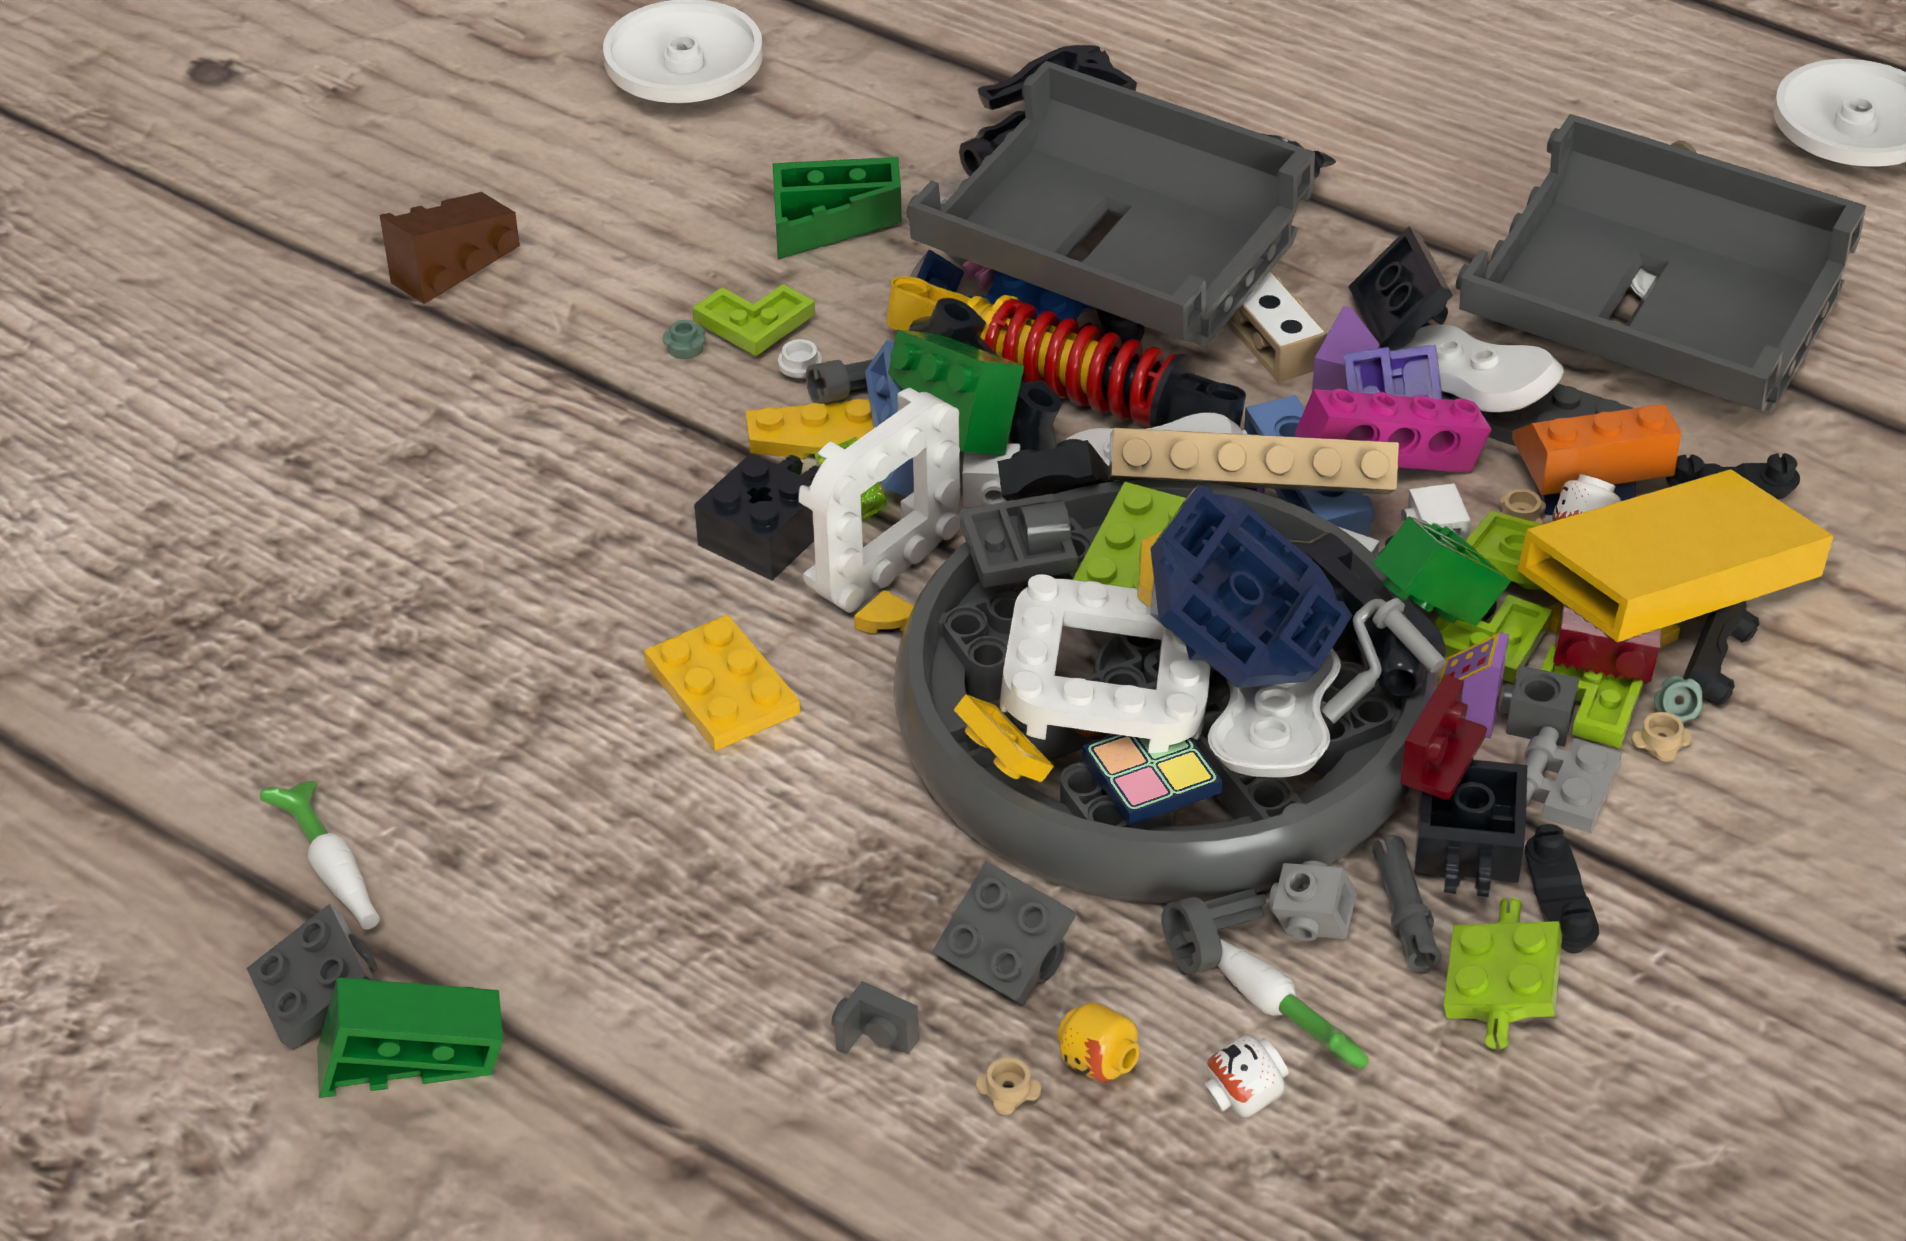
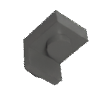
(879, 1016)

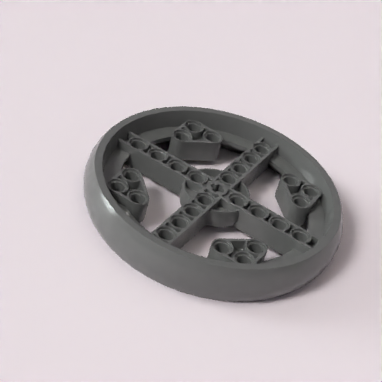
(1083, 843)

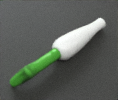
(327, 851)
(1276, 995)

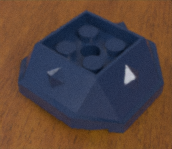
(1242, 594)

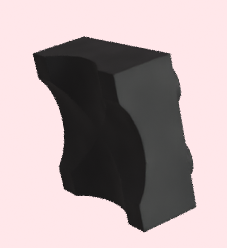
(1051, 471)

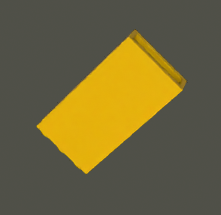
(1674, 554)

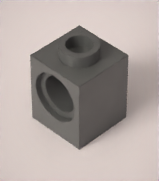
(1539, 701)

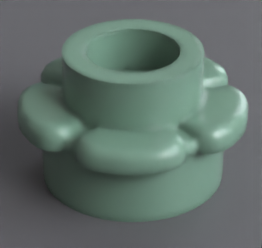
(684, 339)
(1688, 689)

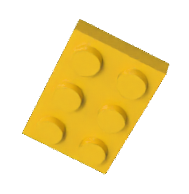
(721, 682)

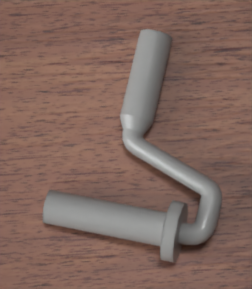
(1388, 615)

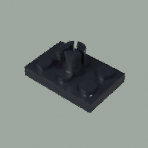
(1401, 291)

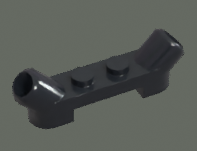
(1036, 401)
(1400, 668)

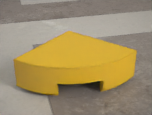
(883, 612)

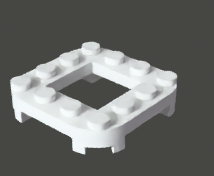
(920, 430)
(1042, 699)

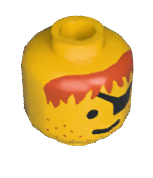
(1098, 1042)

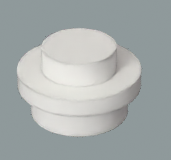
(797, 357)

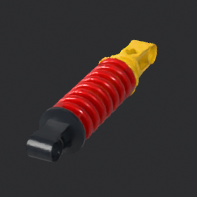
(1079, 361)

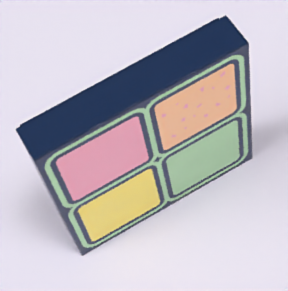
(1150, 783)

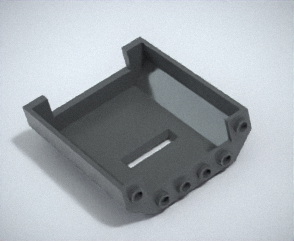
(1196, 199)
(1737, 257)

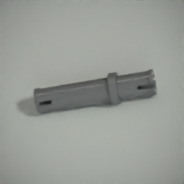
(1410, 916)

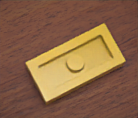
(995, 731)

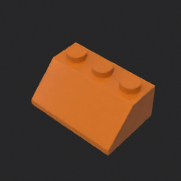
(1604, 445)

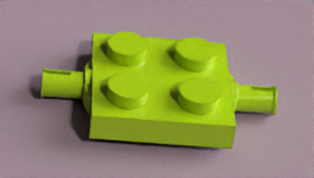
(1503, 971)

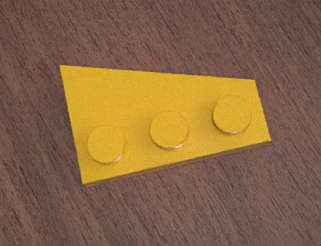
(807, 427)

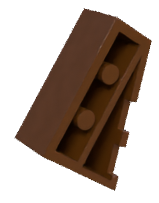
(446, 243)

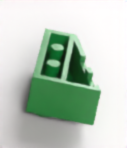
(833, 201)
(967, 378)
(1440, 571)
(406, 1031)

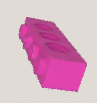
(1428, 430)

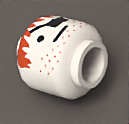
(1583, 495)
(1245, 1076)

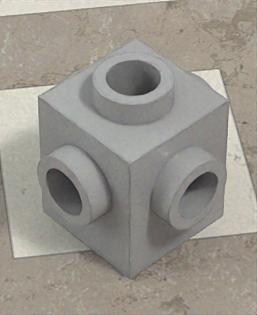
(1313, 900)

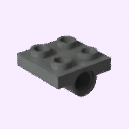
(1019, 539)
(1006, 934)
(301, 973)

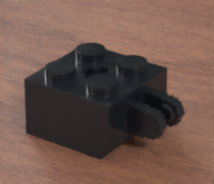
(757, 515)
(1477, 829)

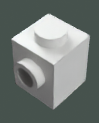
(982, 478)
(1438, 505)

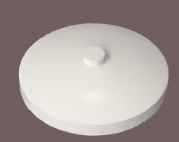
(683, 51)
(1845, 111)

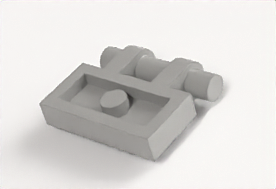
(1581, 782)

